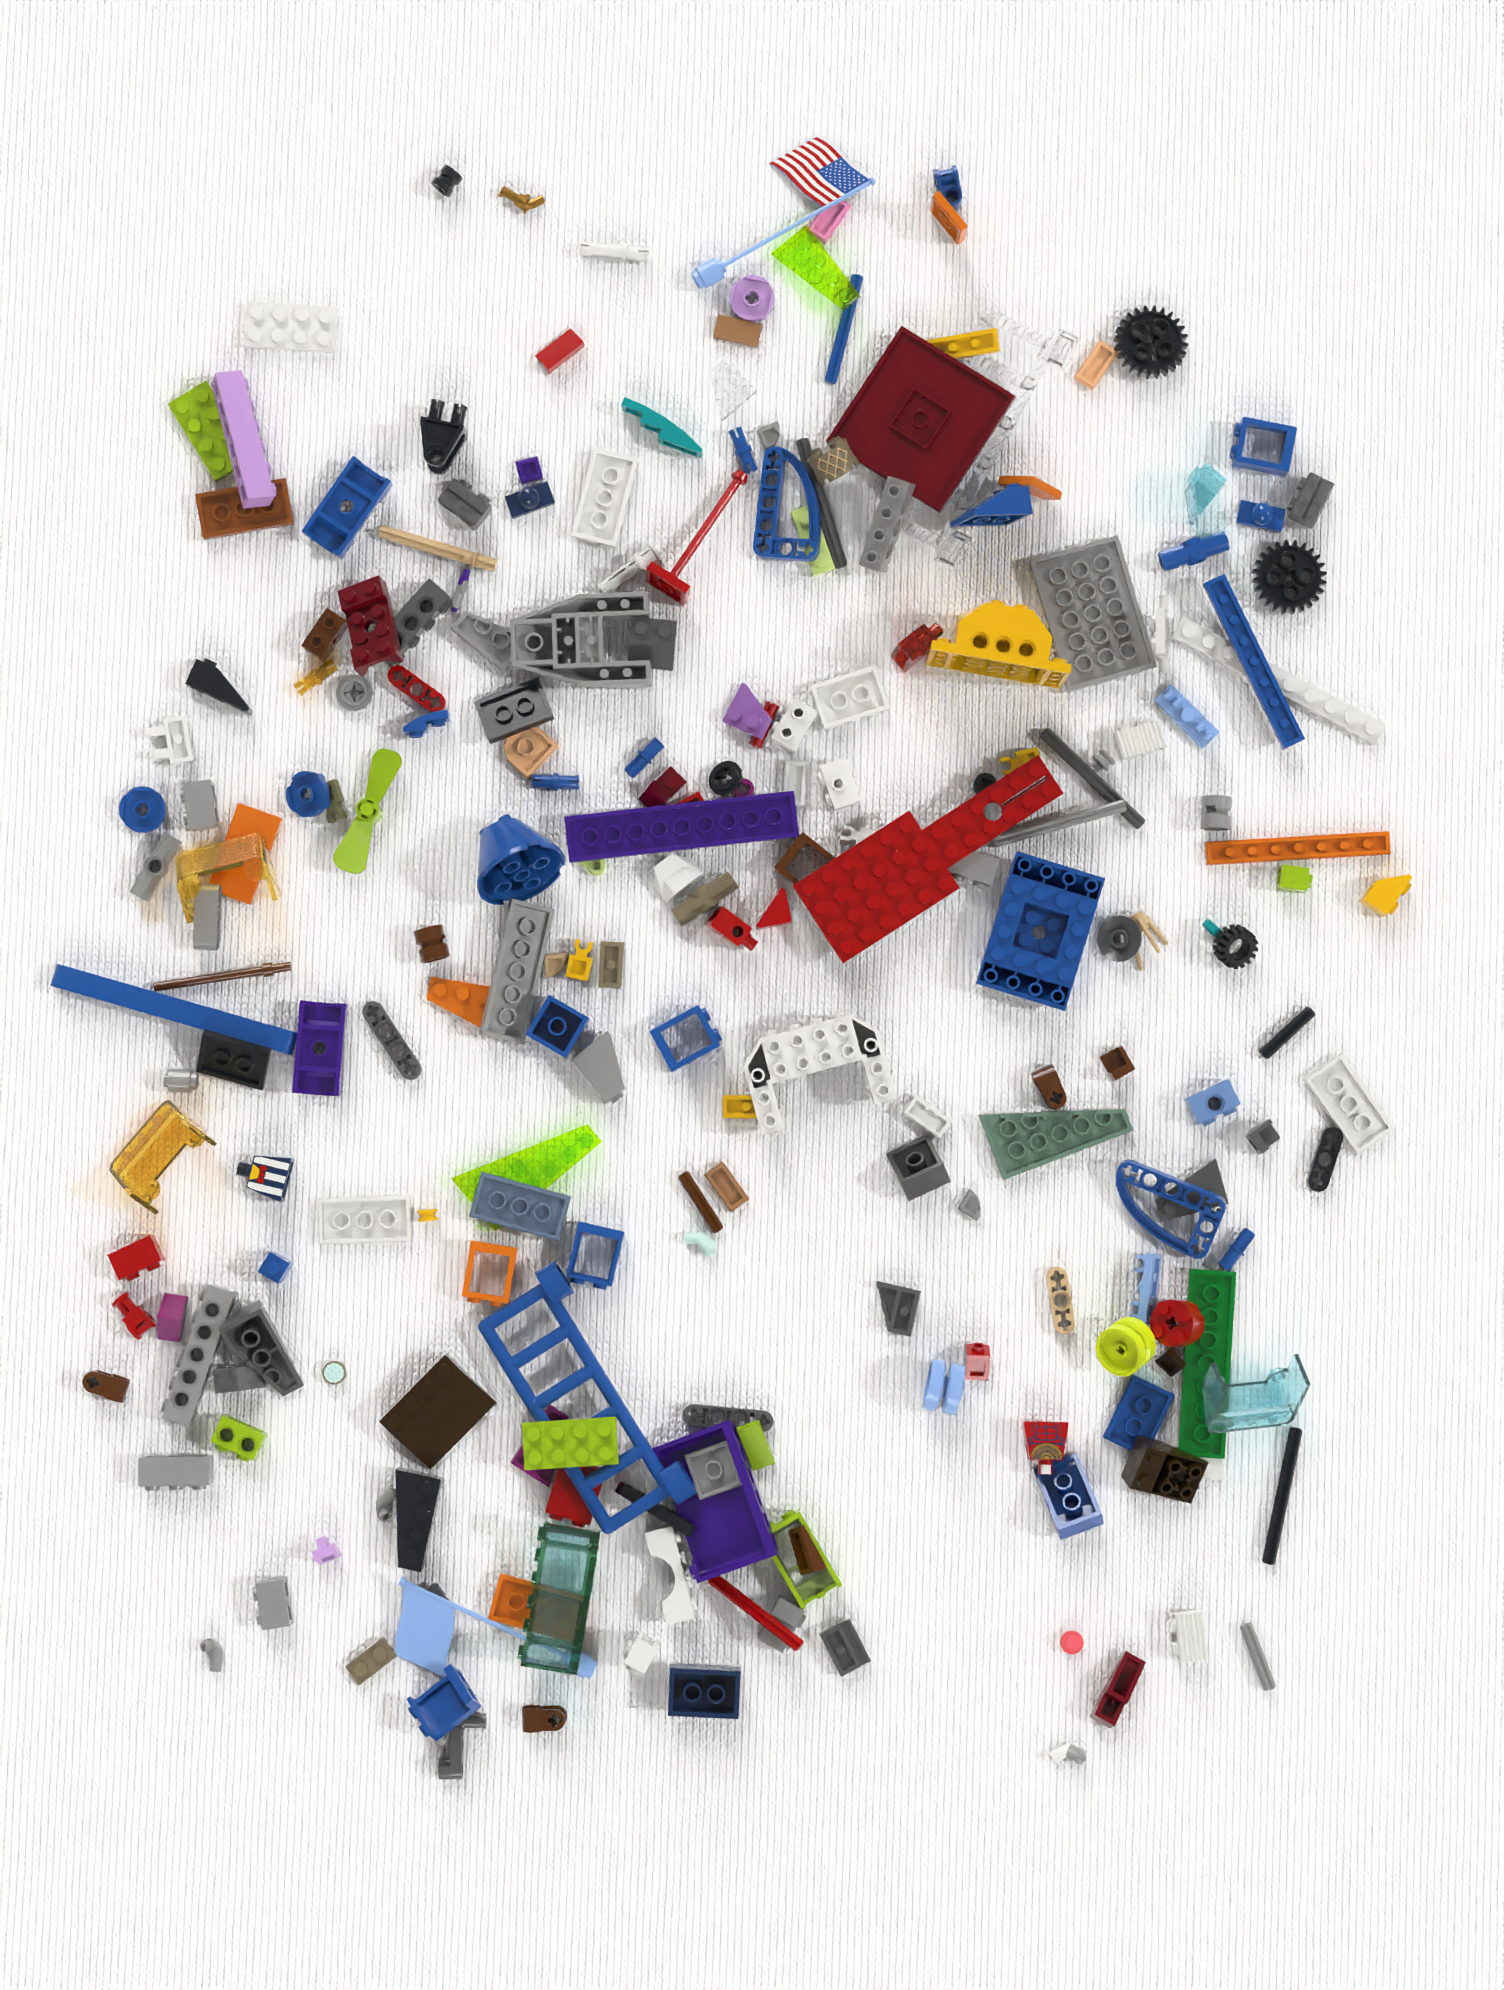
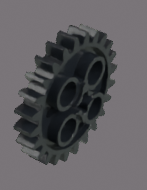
(1130, 344)
(1276, 593)

